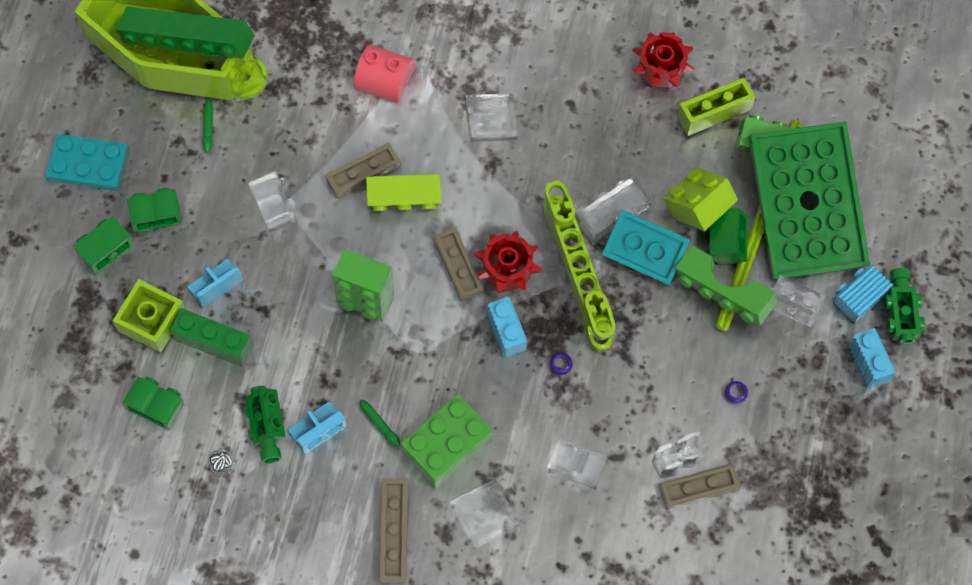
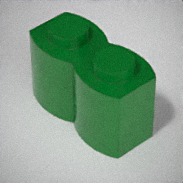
(154, 210)
(153, 402)

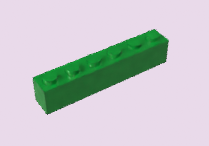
(185, 32)

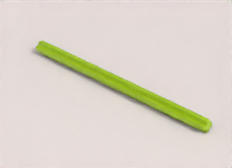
(743, 268)

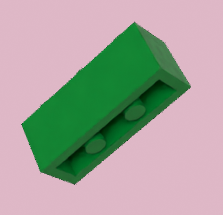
(211, 337)

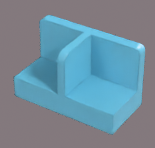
(215, 283)
(317, 427)

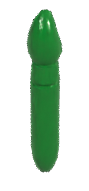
(207, 140)
(380, 424)

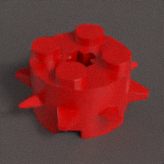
(663, 60)
(519, 262)

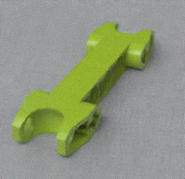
(593, 303)

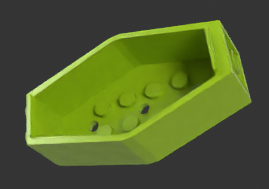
(155, 66)

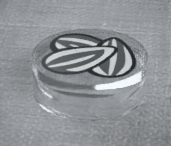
(221, 462)

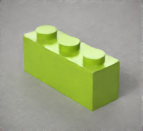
(715, 106)
(403, 191)

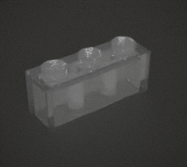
(600, 217)

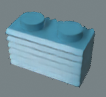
(863, 293)
(506, 327)
(872, 358)

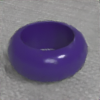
(561, 371)
(736, 400)

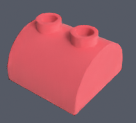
(383, 73)

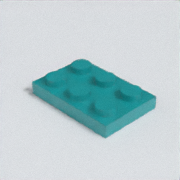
(87, 162)
(645, 247)

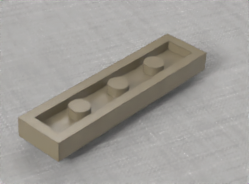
(394, 531)

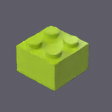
(700, 198)
(148, 315)

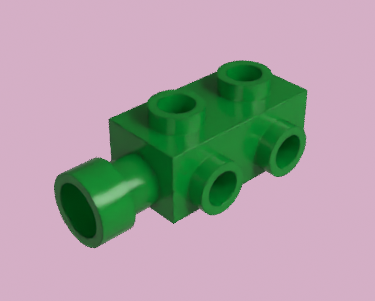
(909, 314)
(265, 422)

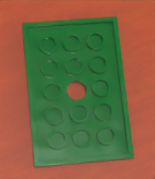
(816, 162)

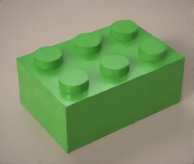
(363, 285)
(447, 441)

